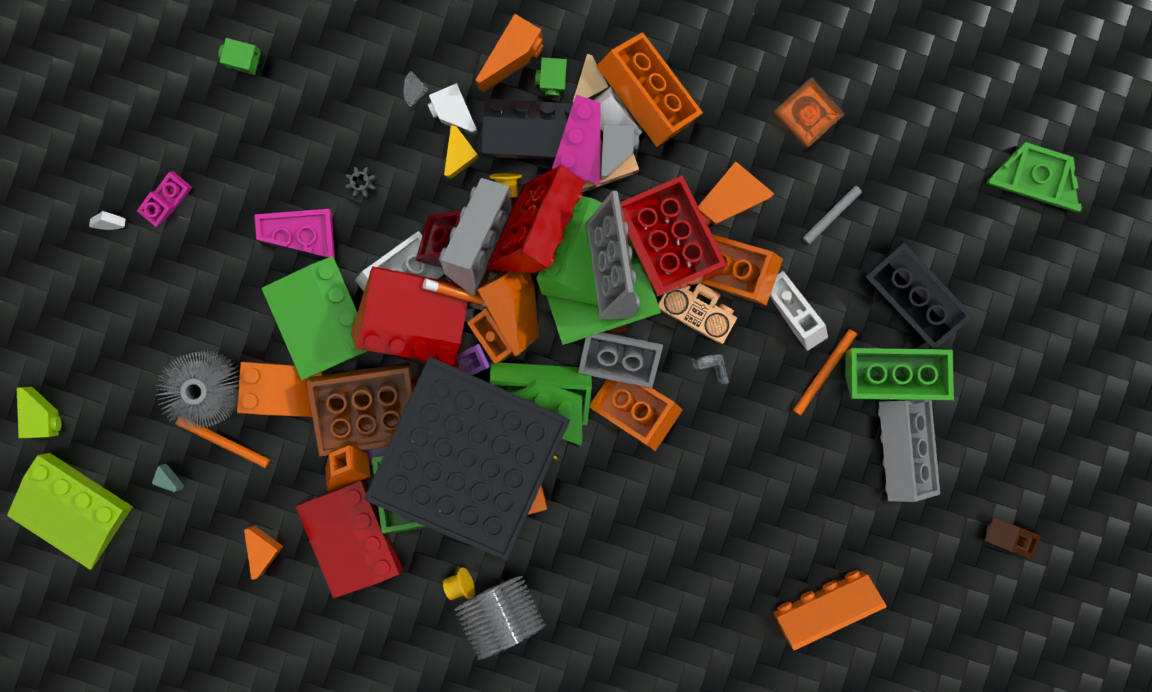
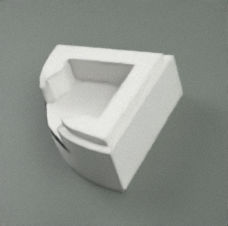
(107, 221)

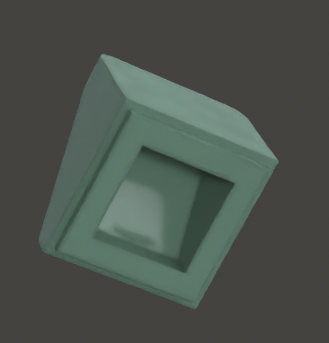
(167, 479)

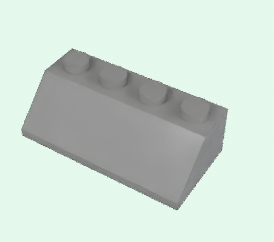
(476, 234)
(909, 450)

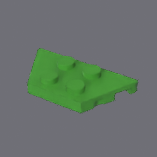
(1039, 176)
(558, 401)

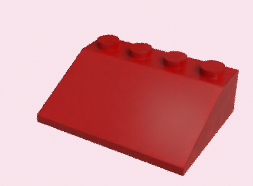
(537, 222)
(671, 237)
(408, 320)
(349, 539)

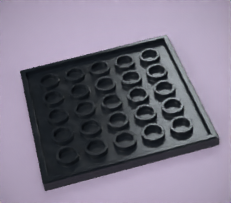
(467, 459)

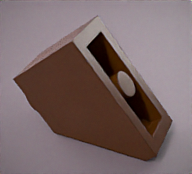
(1012, 538)

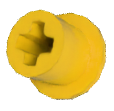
(508, 179)
(459, 585)

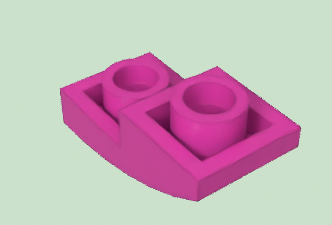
(165, 199)

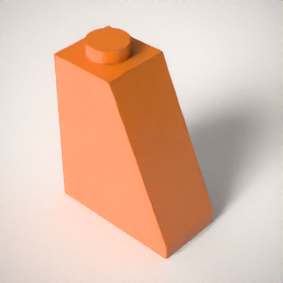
(733, 195)

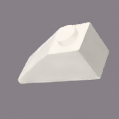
(798, 312)

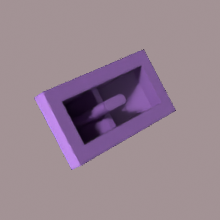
(473, 360)

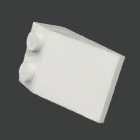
(403, 260)

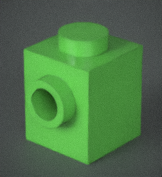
(552, 76)

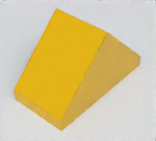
(459, 154)

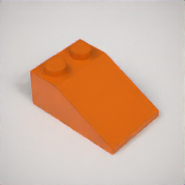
(512, 52)
(748, 271)
(513, 306)
(272, 390)
(636, 410)

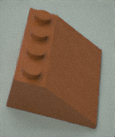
(359, 406)

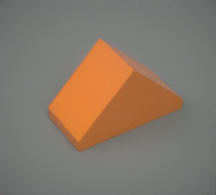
(260, 550)

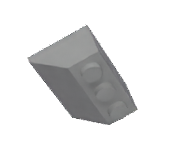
(620, 359)

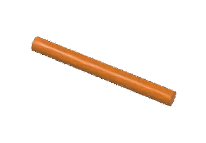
(824, 372)
(225, 443)

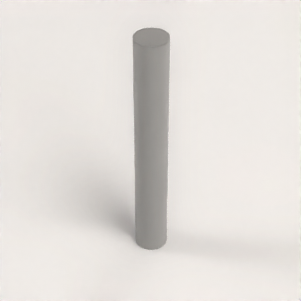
(832, 215)

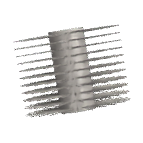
(200, 389)
(500, 617)

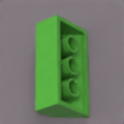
(899, 374)
(516, 377)

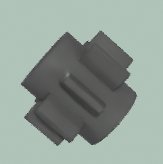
(359, 175)

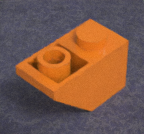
(346, 467)

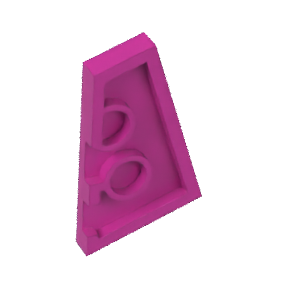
(581, 140)
(299, 230)

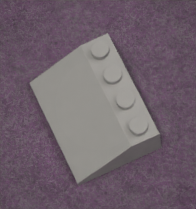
(612, 261)

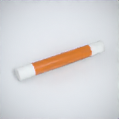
(452, 291)

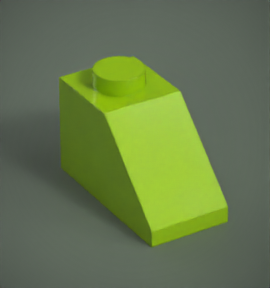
(36, 415)

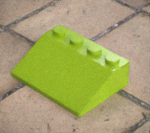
(68, 509)

